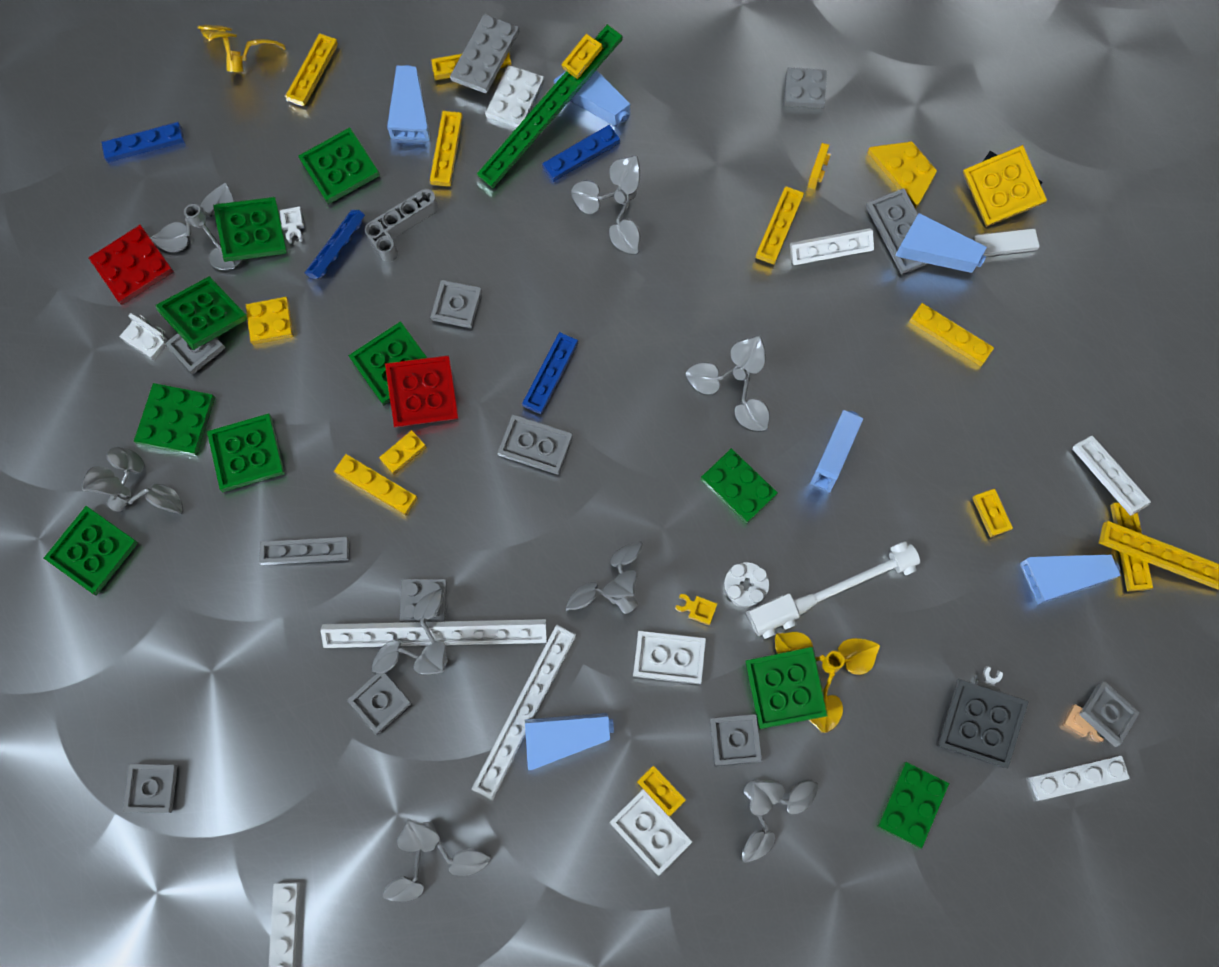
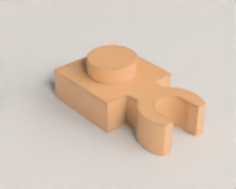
(1079, 725)

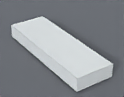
(1008, 242)

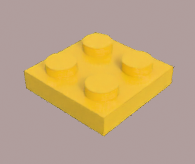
(269, 320)

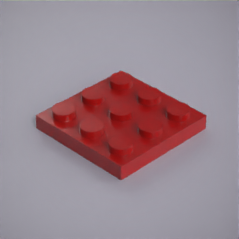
(130, 264)
(421, 391)

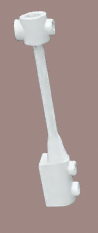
(785, 610)

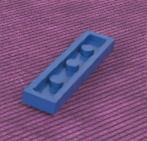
(142, 142)
(581, 153)
(331, 249)
(550, 373)

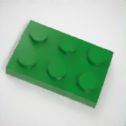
(739, 486)
(913, 805)

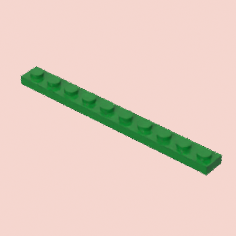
(544, 113)

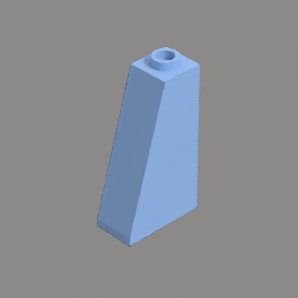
(601, 99)
(407, 108)
(941, 246)
(837, 450)
(1063, 575)
(565, 735)

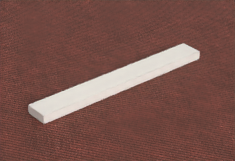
(525, 708)

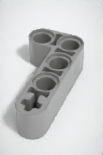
(428, 206)

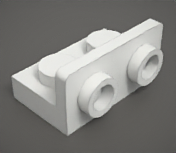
(144, 337)

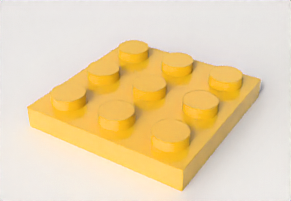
(1004, 186)

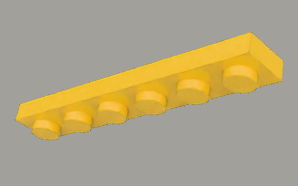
(1160, 554)

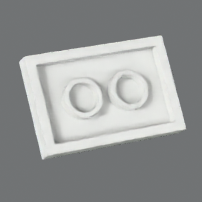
(515, 96)
(669, 657)
(650, 832)

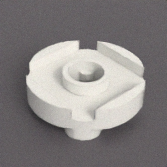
(736, 592)

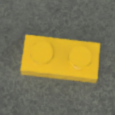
(582, 56)
(822, 159)
(402, 452)
(992, 513)
(661, 791)

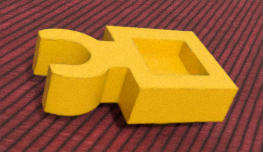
(700, 610)

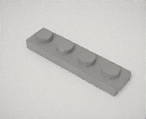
(304, 550)

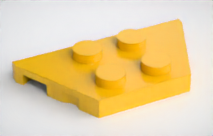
(905, 168)

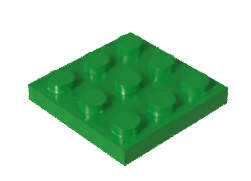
(339, 165)
(249, 229)
(201, 312)
(389, 347)
(174, 419)
(245, 452)
(90, 550)
(786, 688)

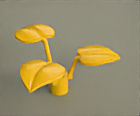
(233, 58)
(857, 655)

